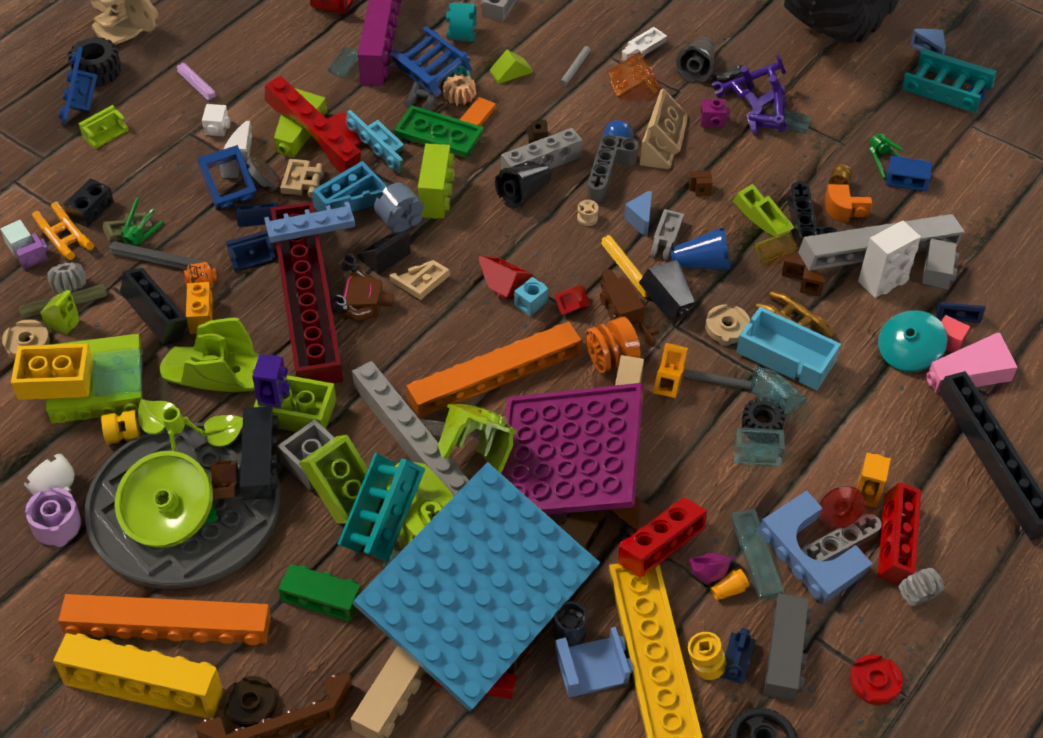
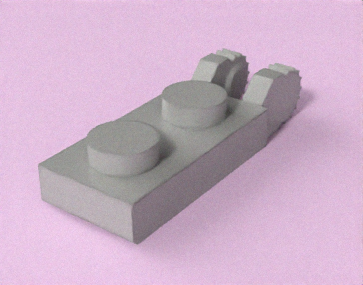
(667, 232)

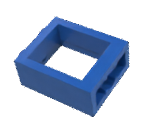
(221, 157)

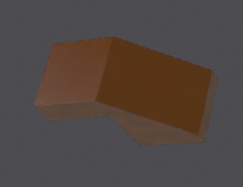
(812, 280)
(224, 478)

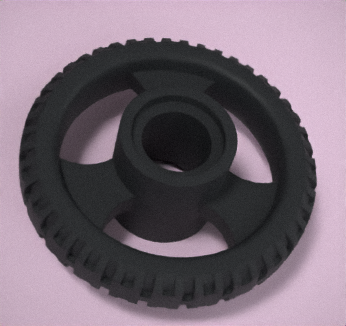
(753, 719)

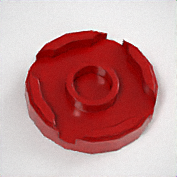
(876, 679)

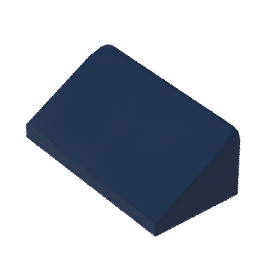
(254, 214)
(960, 312)

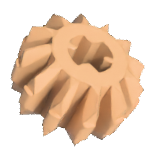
(459, 89)

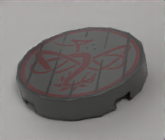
(263, 173)

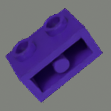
(270, 380)

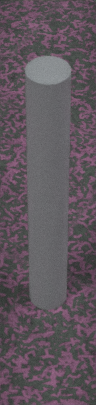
(574, 67)

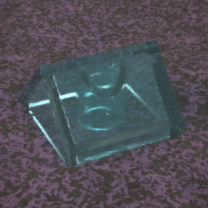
(773, 386)

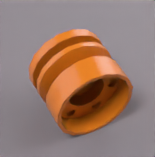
(611, 341)

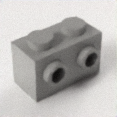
(940, 263)

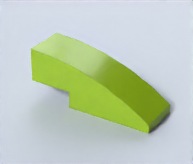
(762, 211)

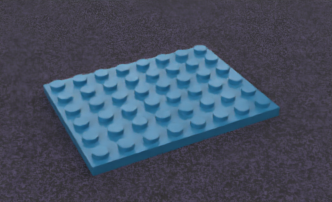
(476, 585)

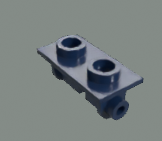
(738, 656)

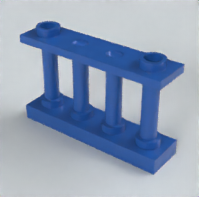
(422, 75)

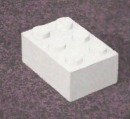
(889, 259)

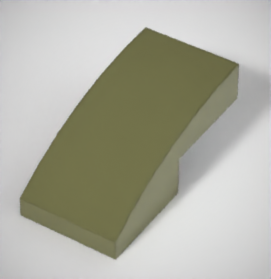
(113, 228)

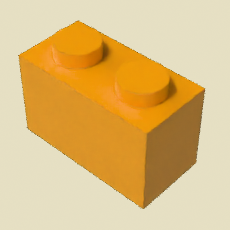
(873, 478)

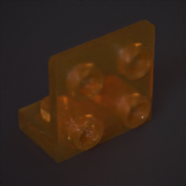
(632, 74)

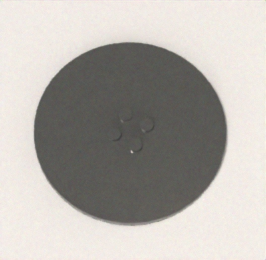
(206, 556)

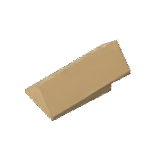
(663, 133)

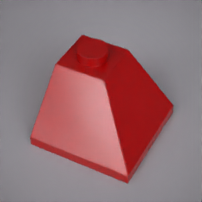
(503, 276)

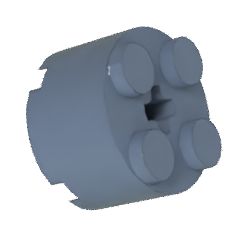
(399, 207)

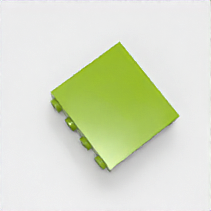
(73, 409)

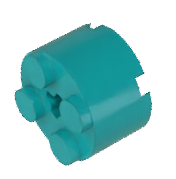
(462, 22)

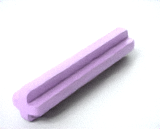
(196, 81)

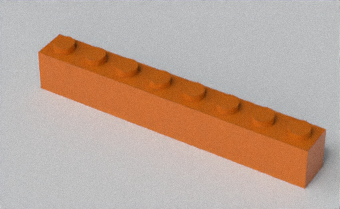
(493, 369)
(165, 619)

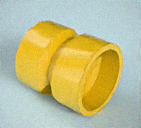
(112, 427)
(707, 655)

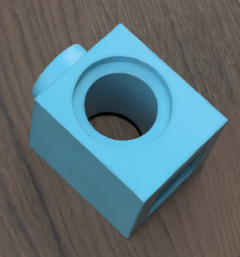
(531, 296)

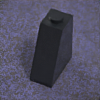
(668, 289)

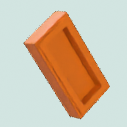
(479, 111)

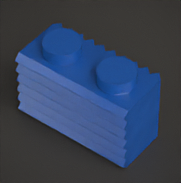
(908, 173)

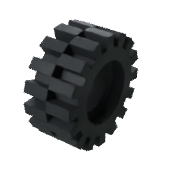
(766, 409)

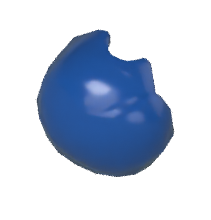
(619, 128)

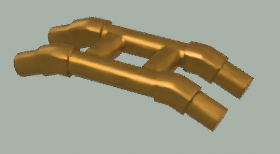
(792, 305)

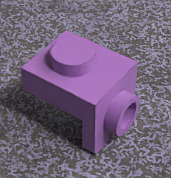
(33, 253)

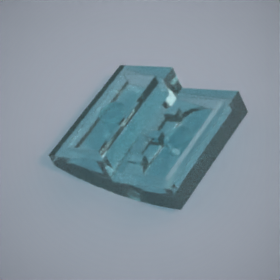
(117, 372)

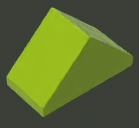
(509, 67)

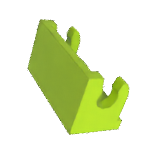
(103, 127)

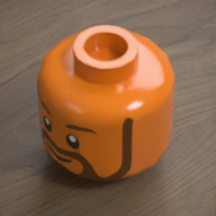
(199, 273)

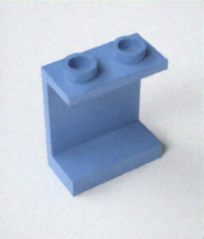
(593, 664)

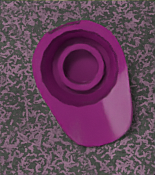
(710, 567)

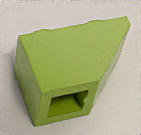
(61, 313)

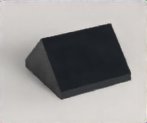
(386, 251)

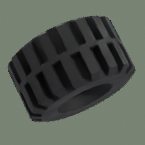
(99, 58)

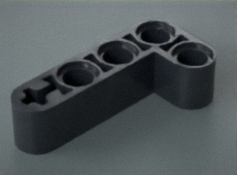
(803, 214)

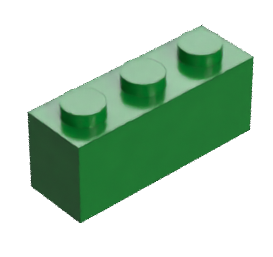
(319, 592)

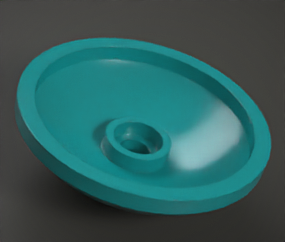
(916, 351)

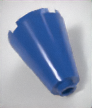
(704, 252)

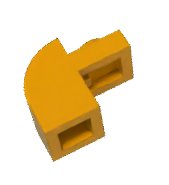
(671, 370)

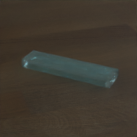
(756, 554)

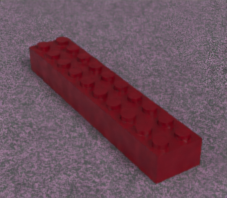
(308, 303)

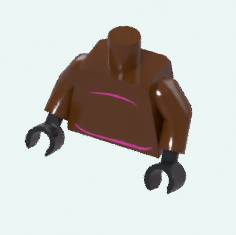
(361, 295)

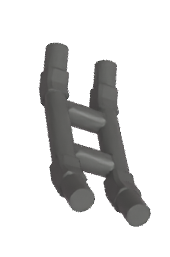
(417, 92)

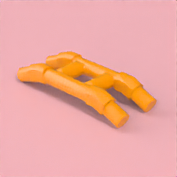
(65, 223)

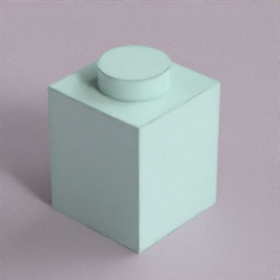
(16, 236)

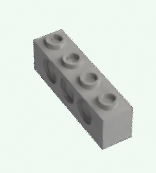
(551, 151)

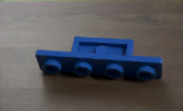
(80, 91)

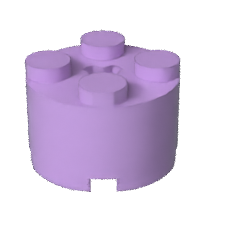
(53, 517)

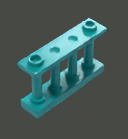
(952, 68)
(392, 513)

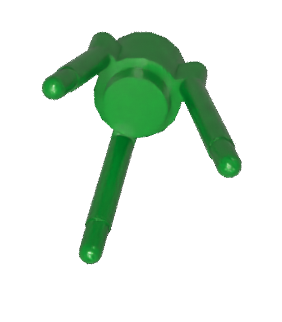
(881, 145)
(133, 234)

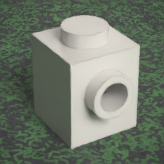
(215, 120)

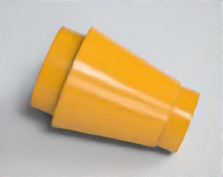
(732, 584)

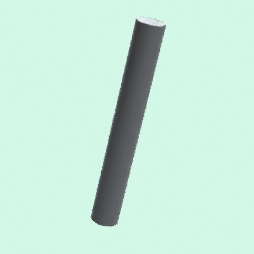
(717, 379)

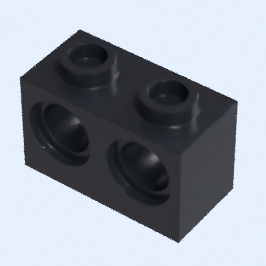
(89, 202)

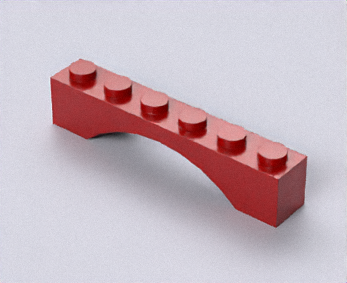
(289, 101)

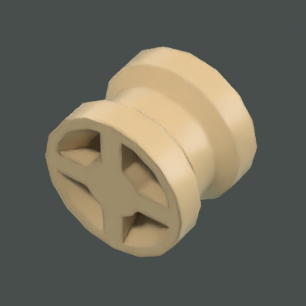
(587, 213)

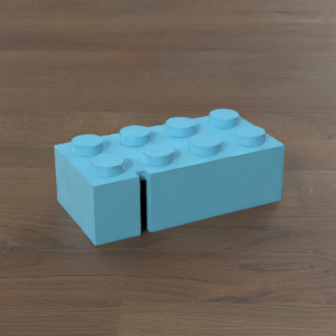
(788, 348)

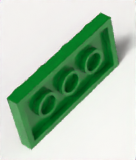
(434, 128)

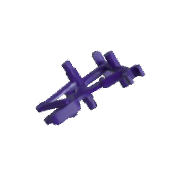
(756, 117)

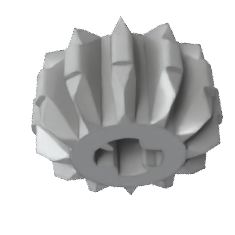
(66, 277)
(921, 587)

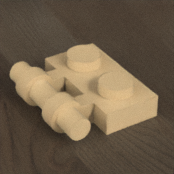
(296, 175)

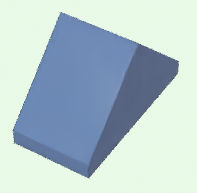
(928, 39)
(638, 212)

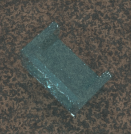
(759, 446)

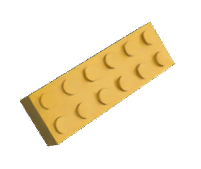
(139, 675)

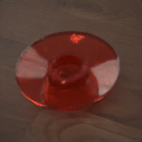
(842, 507)

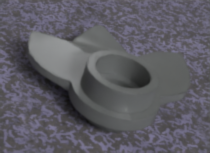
(732, 72)

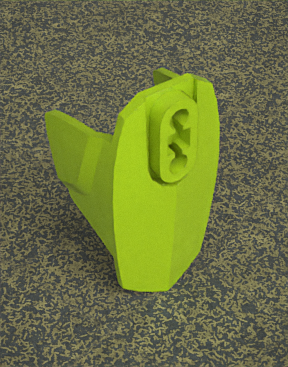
(218, 361)
(494, 433)
(428, 501)

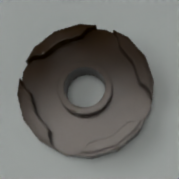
(250, 715)

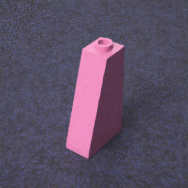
(984, 361)

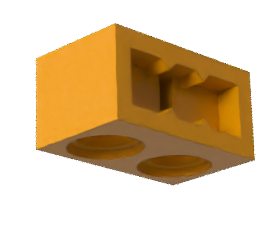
(198, 305)

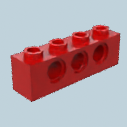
(899, 533)
(662, 537)

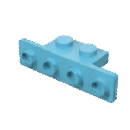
(379, 139)

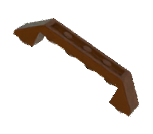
(293, 721)

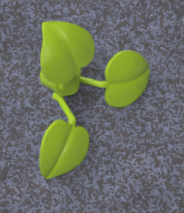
(157, 415)

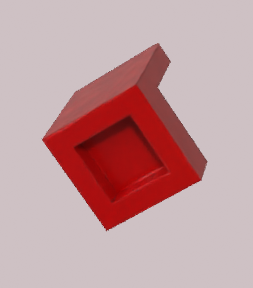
(572, 299)

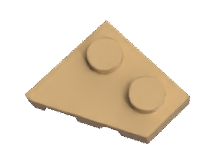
(421, 279)

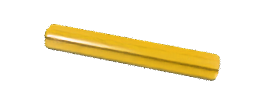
(624, 262)

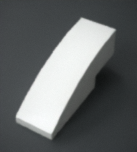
(242, 138)

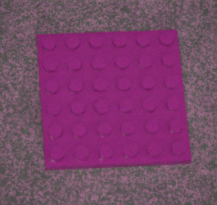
(576, 448)

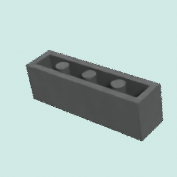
(786, 647)

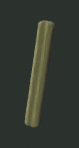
(79, 297)

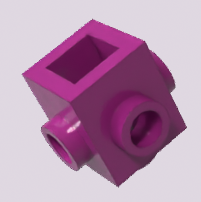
(714, 113)

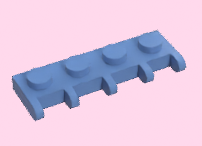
(309, 223)

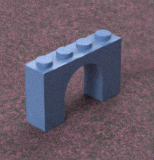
(821, 578)

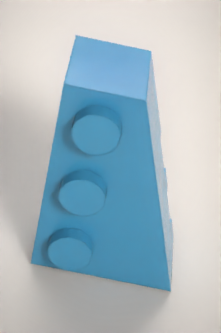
(356, 185)

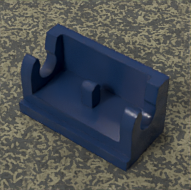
(250, 251)

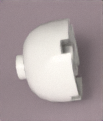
(51, 475)

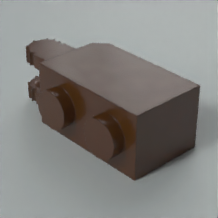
(620, 298)

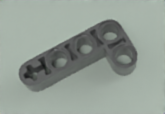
(611, 150)

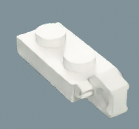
(644, 43)

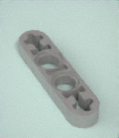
(842, 544)

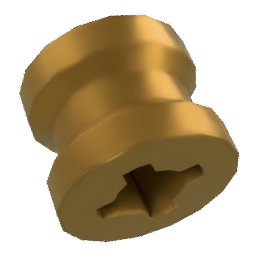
(840, 175)

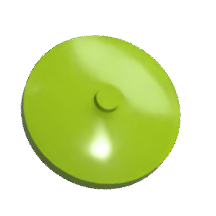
(163, 499)

